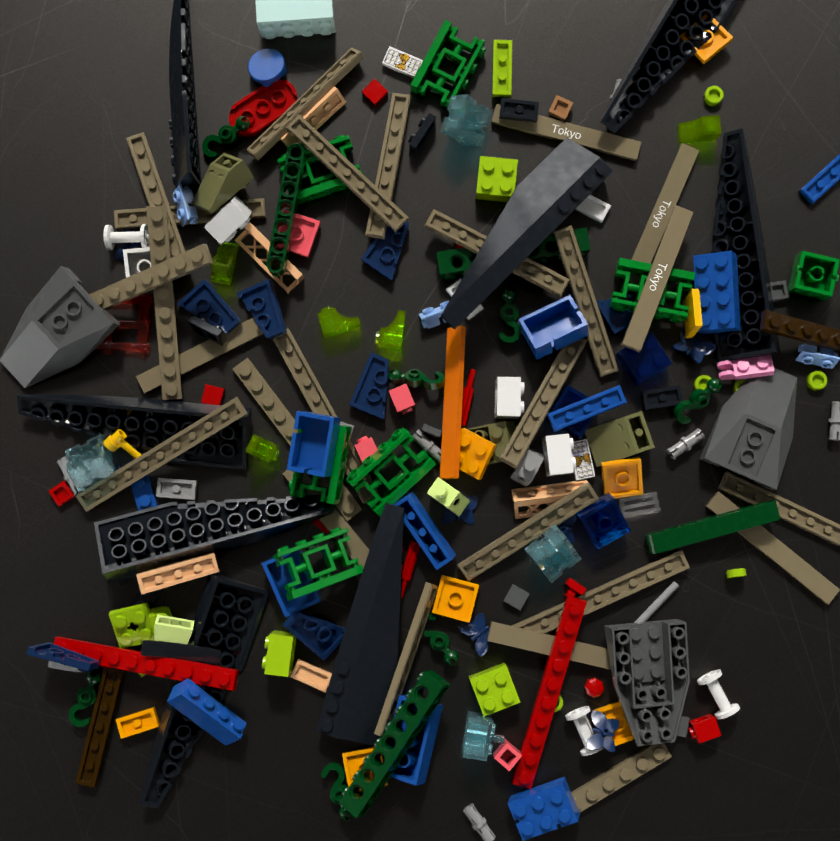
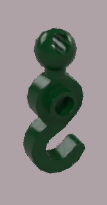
(227, 136)
(509, 314)
(415, 378)
(697, 400)
(440, 642)
(86, 696)
(338, 787)

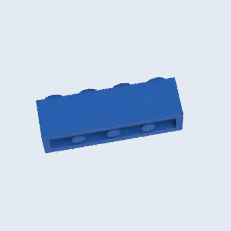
(425, 531)
(206, 712)

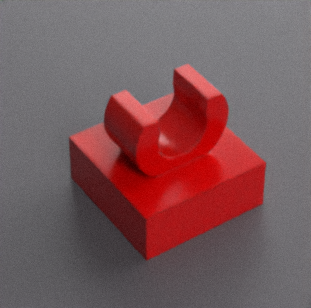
(573, 587)

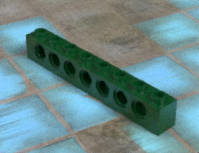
(448, 272)
(351, 798)

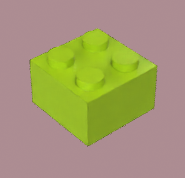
(496, 178)
(279, 654)
(494, 689)

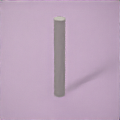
(658, 602)

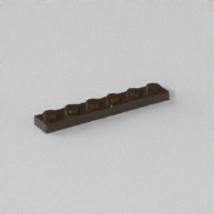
(800, 330)
(99, 727)

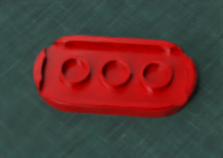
(263, 106)

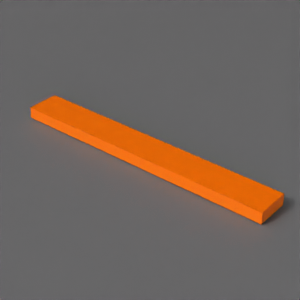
(452, 403)

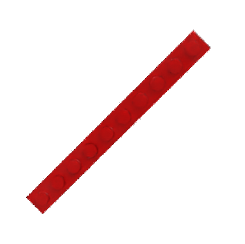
(163, 667)
(549, 691)

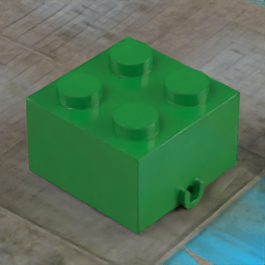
(813, 275)

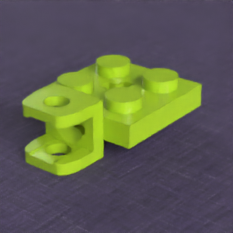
(141, 616)

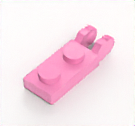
(746, 368)

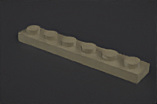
(620, 775)

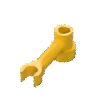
(117, 440)

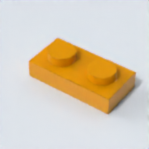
(137, 722)

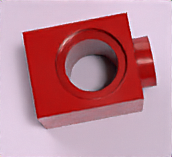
(704, 728)

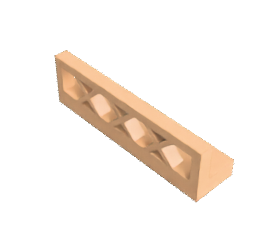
(319, 113)
(265, 244)
(537, 495)
(177, 573)

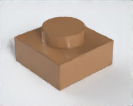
(560, 108)

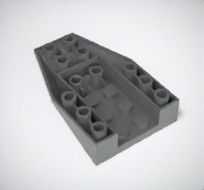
(56, 330)
(755, 429)
(650, 676)

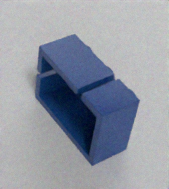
(553, 327)
(315, 447)
(280, 576)
(543, 808)

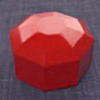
(594, 687)

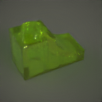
(699, 130)
(224, 263)
(334, 323)
(392, 336)
(263, 449)

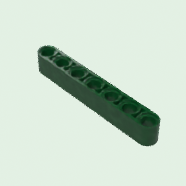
(286, 201)
(712, 527)

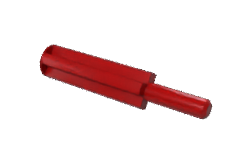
(467, 397)
(409, 564)

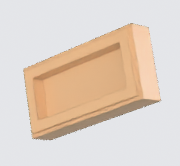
(311, 675)

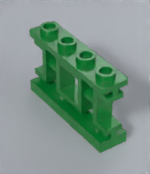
(435, 59)
(323, 185)
(682, 277)
(401, 481)
(333, 493)
(323, 577)

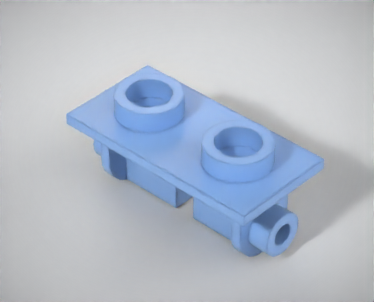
(182, 197)
(432, 315)
(825, 358)

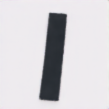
(180, 651)

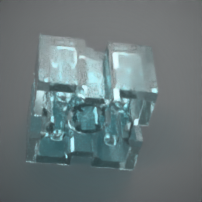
(466, 121)
(89, 462)
(552, 553)
(478, 736)

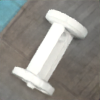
(112, 237)
(718, 694)
(583, 726)

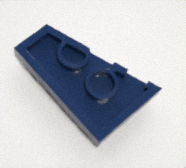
(385, 253)
(208, 304)
(265, 308)
(372, 387)
(315, 633)
(63, 656)

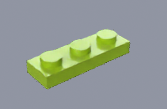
(502, 68)

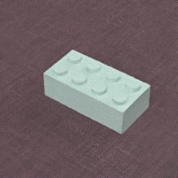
(294, 17)

